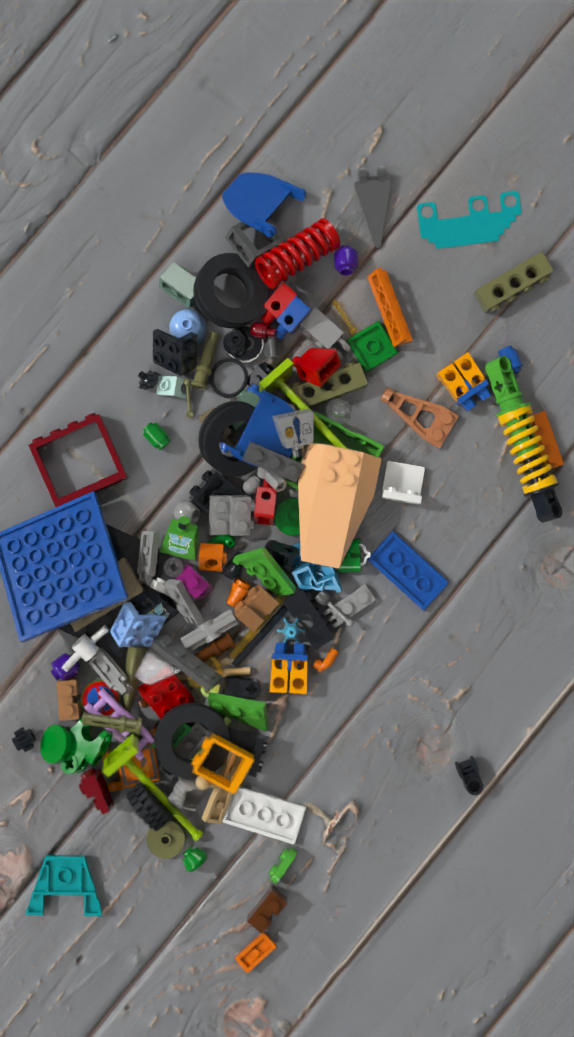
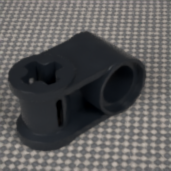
(282, 554)
(238, 687)
(469, 772)

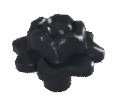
(147, 380)

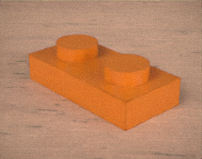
(255, 952)

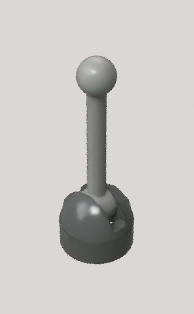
(324, 598)

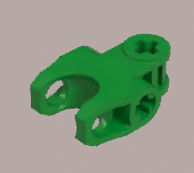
(85, 749)

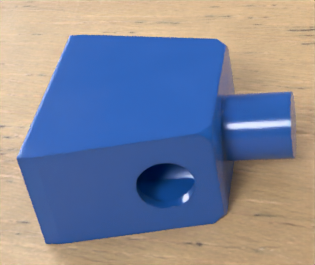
(295, 310)

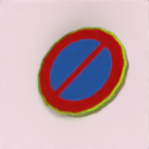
(90, 695)

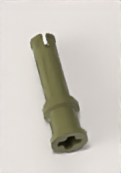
(203, 369)
(123, 723)

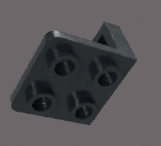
(175, 353)
(251, 743)

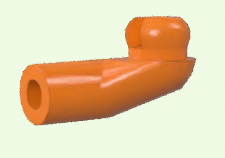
(327, 662)

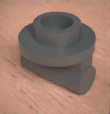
(272, 348)

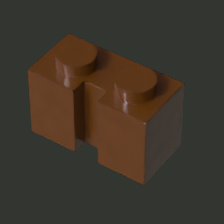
(270, 903)

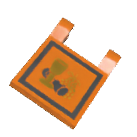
(147, 764)

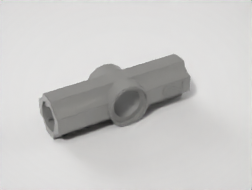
(209, 630)

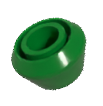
(194, 858)

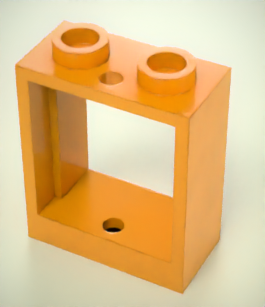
(229, 785)

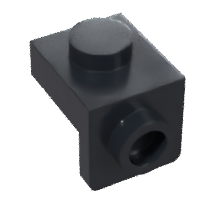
(259, 373)

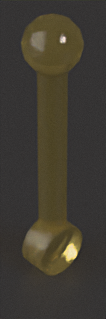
(352, 329)

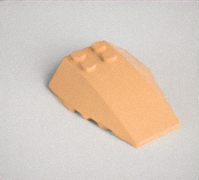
(333, 500)

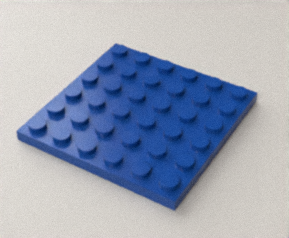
(59, 567)

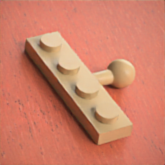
(220, 797)

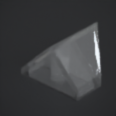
(155, 668)

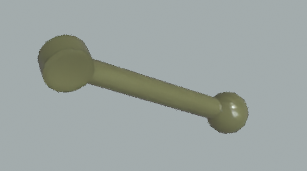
(190, 413)

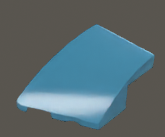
(315, 576)

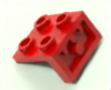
(165, 694)

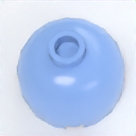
(186, 322)

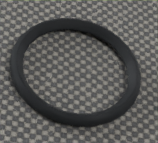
(245, 377)

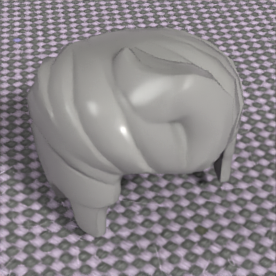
(185, 794)

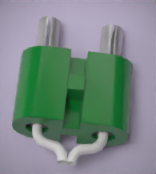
(352, 560)

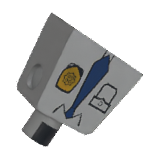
(295, 430)

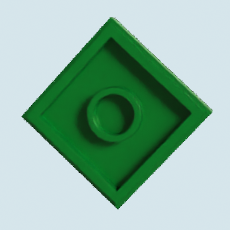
(372, 346)

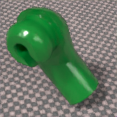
(227, 540)

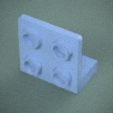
(135, 629)

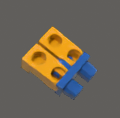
(463, 380)
(291, 664)

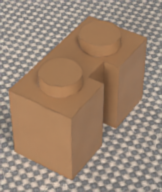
(255, 607)
(68, 706)

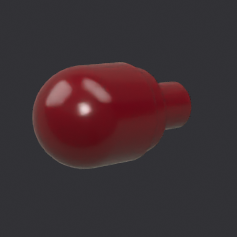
(262, 330)

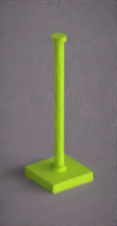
(277, 379)
(122, 755)

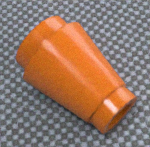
(238, 591)

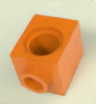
(212, 557)

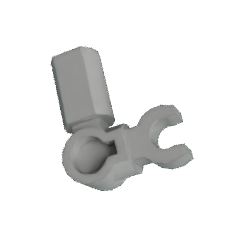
(273, 479)

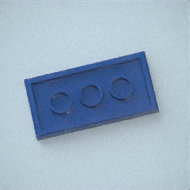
(408, 570)

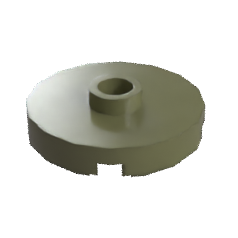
(166, 849)

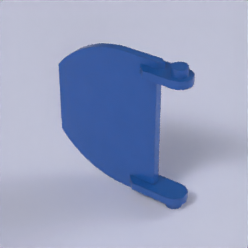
(256, 197)
(261, 426)

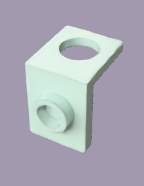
(171, 386)

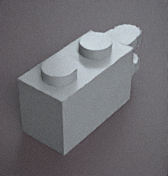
(323, 331)

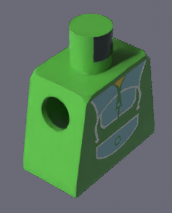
(181, 539)

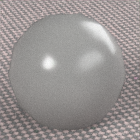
(188, 509)

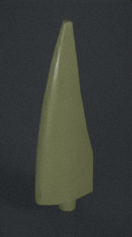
(133, 660)

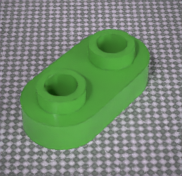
(277, 871)

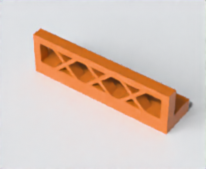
(389, 307)

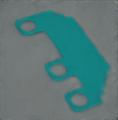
(468, 230)

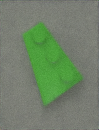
(267, 569)
(240, 709)

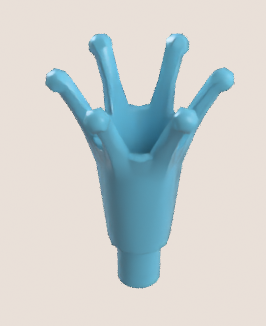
(291, 630)

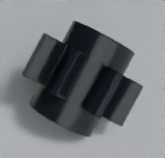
(24, 739)

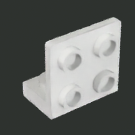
(403, 483)

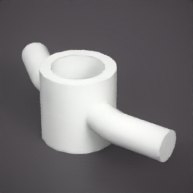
(85, 647)

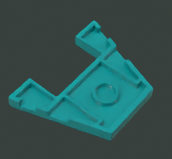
(65, 877)

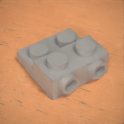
(230, 515)

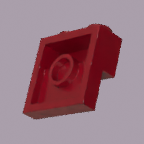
(93, 785)

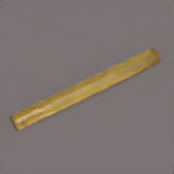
(250, 634)

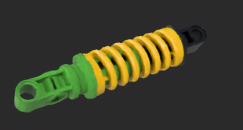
(519, 428)

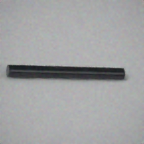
(259, 637)

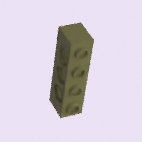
(537, 264)
(357, 382)

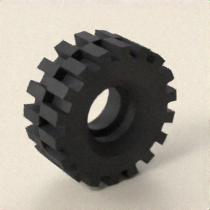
(148, 807)

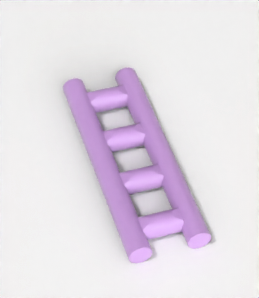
(119, 711)

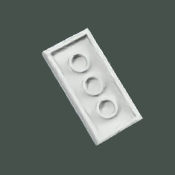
(265, 814)

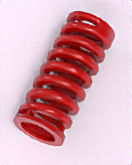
(298, 256)

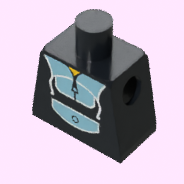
(155, 604)

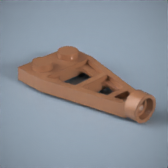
(440, 426)

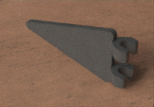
(374, 201)

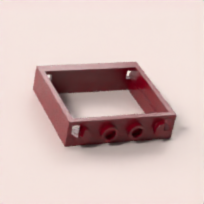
(73, 427)

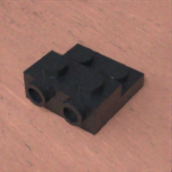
(212, 484)

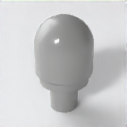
(251, 484)

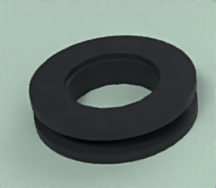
(217, 311)
(211, 433)
(172, 721)

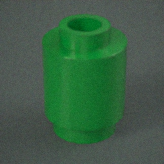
(156, 436)

